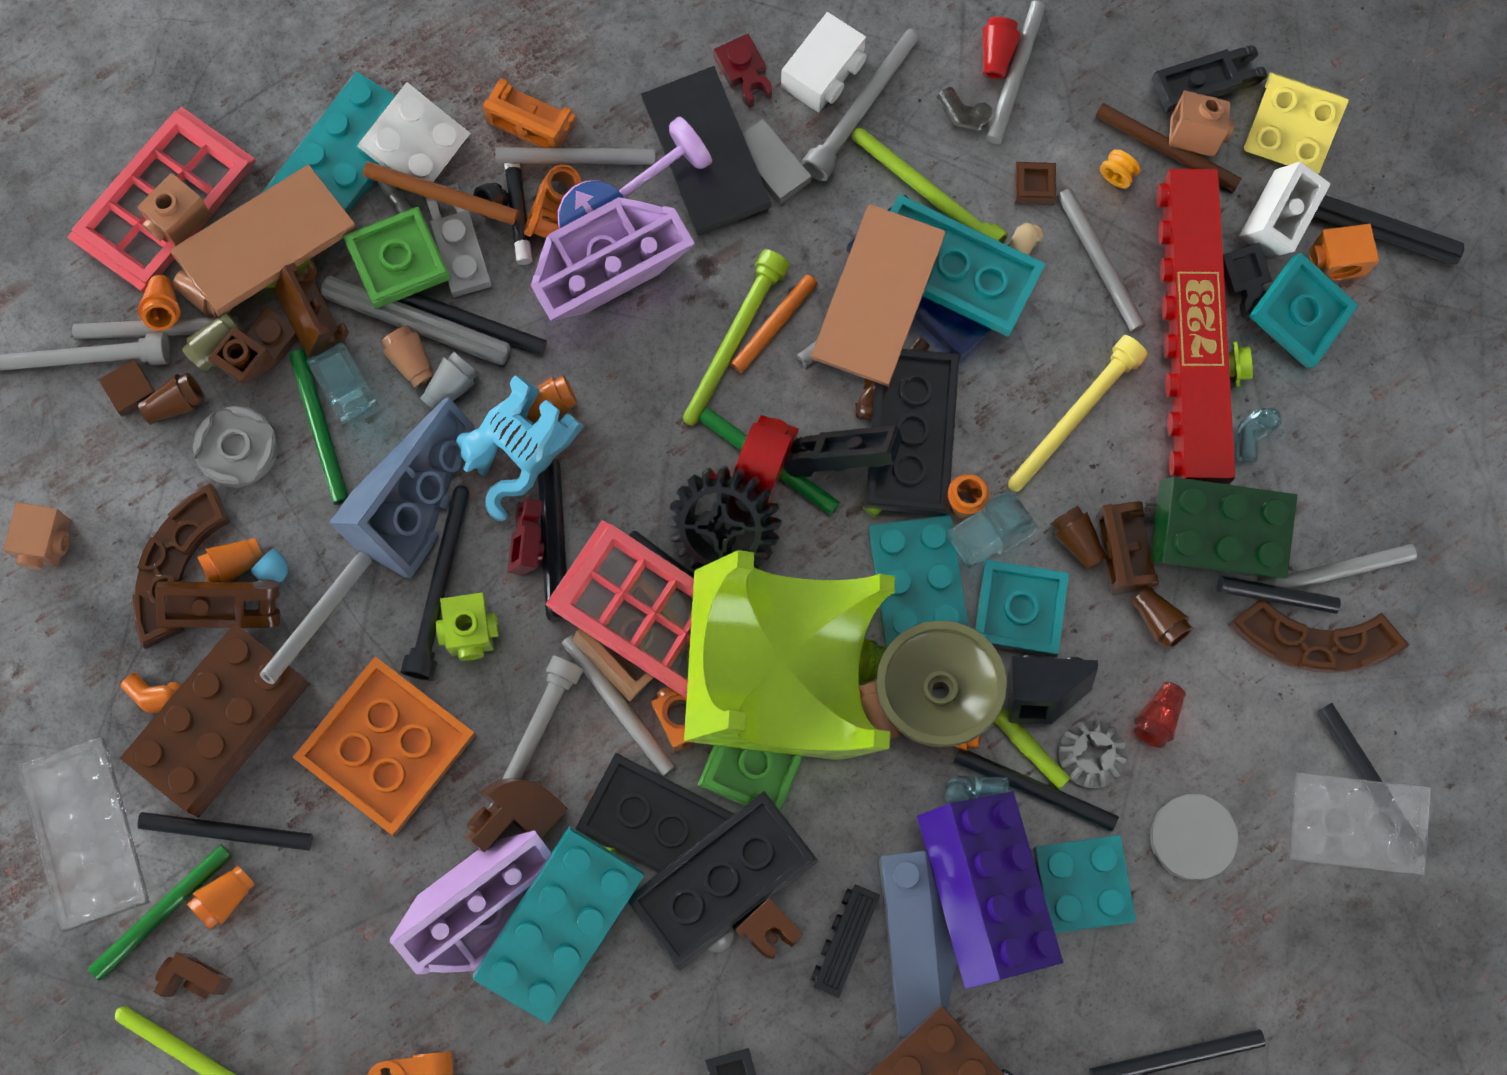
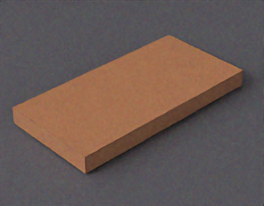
(261, 237)
(878, 295)

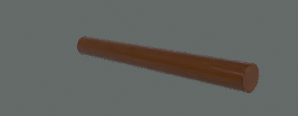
(1161, 143)

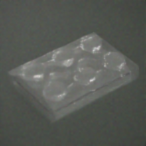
(1359, 823)

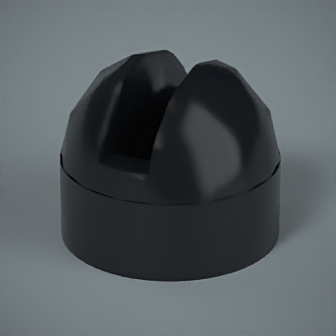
(492, 192)

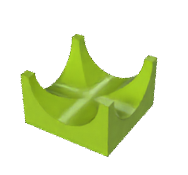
(780, 661)

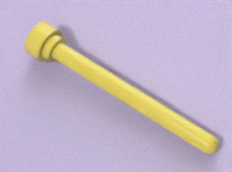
(1126, 355)

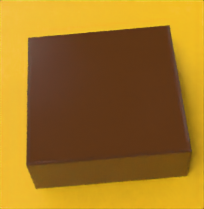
(1035, 183)
(126, 387)

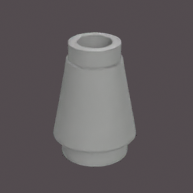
(450, 380)

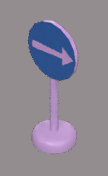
(595, 193)

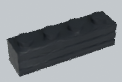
(848, 935)

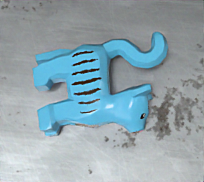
(526, 443)

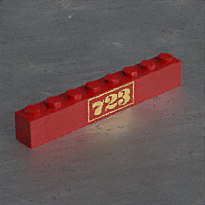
(1196, 326)

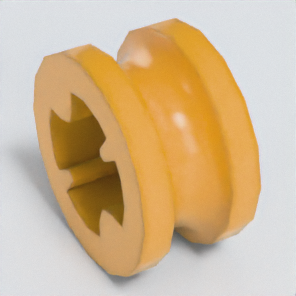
(1120, 169)

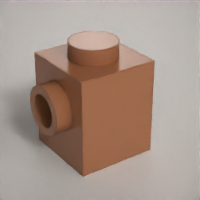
(1200, 124)
(172, 210)
(37, 536)

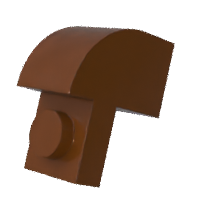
(514, 801)

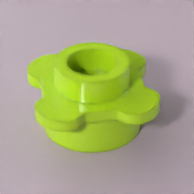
(1240, 363)

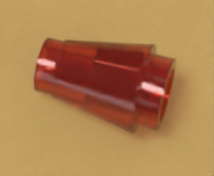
(1160, 716)

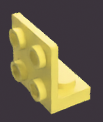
(1295, 122)

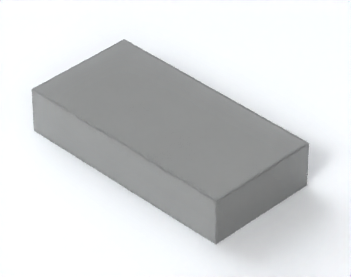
(776, 164)

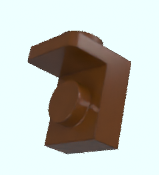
(199, 977)

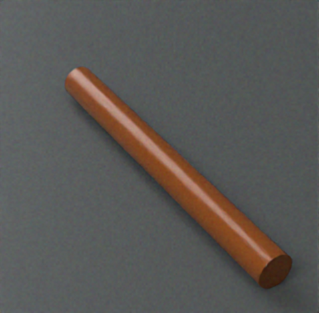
(440, 193)

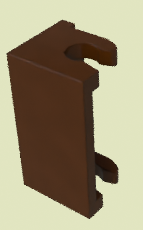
(308, 310)
(1126, 547)
(765, 923)

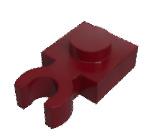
(743, 65)
(525, 546)

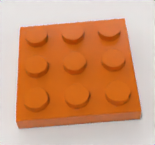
(384, 746)

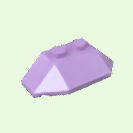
(606, 255)
(468, 907)

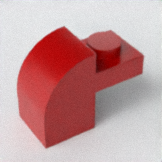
(766, 452)

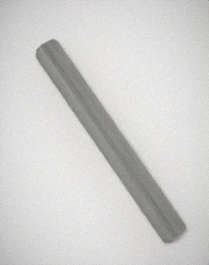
(418, 320)

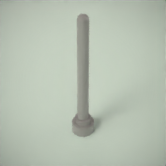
(821, 160)
(153, 349)
(560, 678)

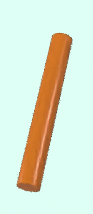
(773, 323)

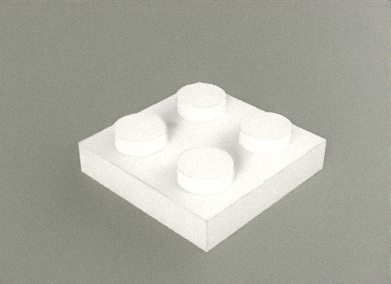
(414, 136)

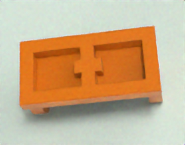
(527, 117)

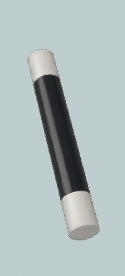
(517, 201)

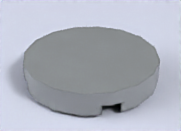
(235, 447)
(1194, 837)

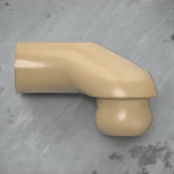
(1026, 237)

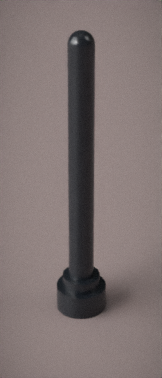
(420, 660)

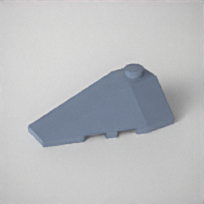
(401, 499)
(916, 937)

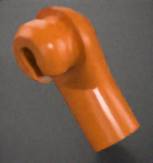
(146, 697)

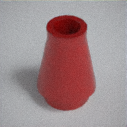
(999, 44)

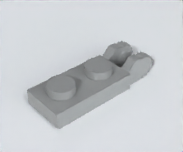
(459, 249)

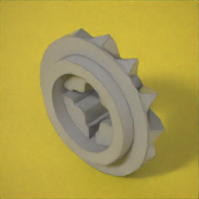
(1085, 771)

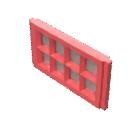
(113, 224)
(630, 604)

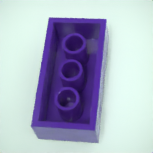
(989, 889)

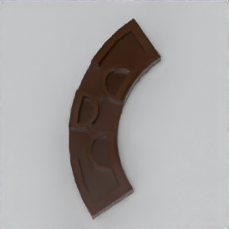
(169, 554)
(1317, 649)

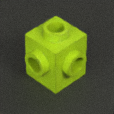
(466, 612)

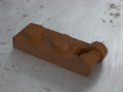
(217, 604)

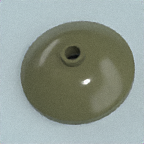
(944, 657)

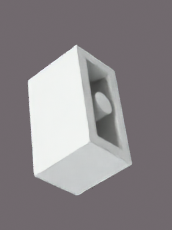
(824, 62)
(1285, 209)

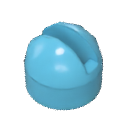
(271, 567)

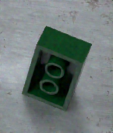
(1223, 528)

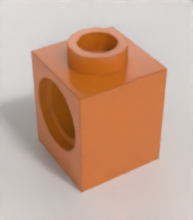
(1345, 252)
(662, 705)

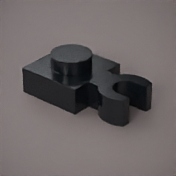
(1246, 273)

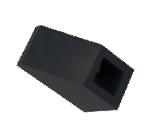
(1046, 687)

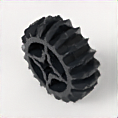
(727, 488)

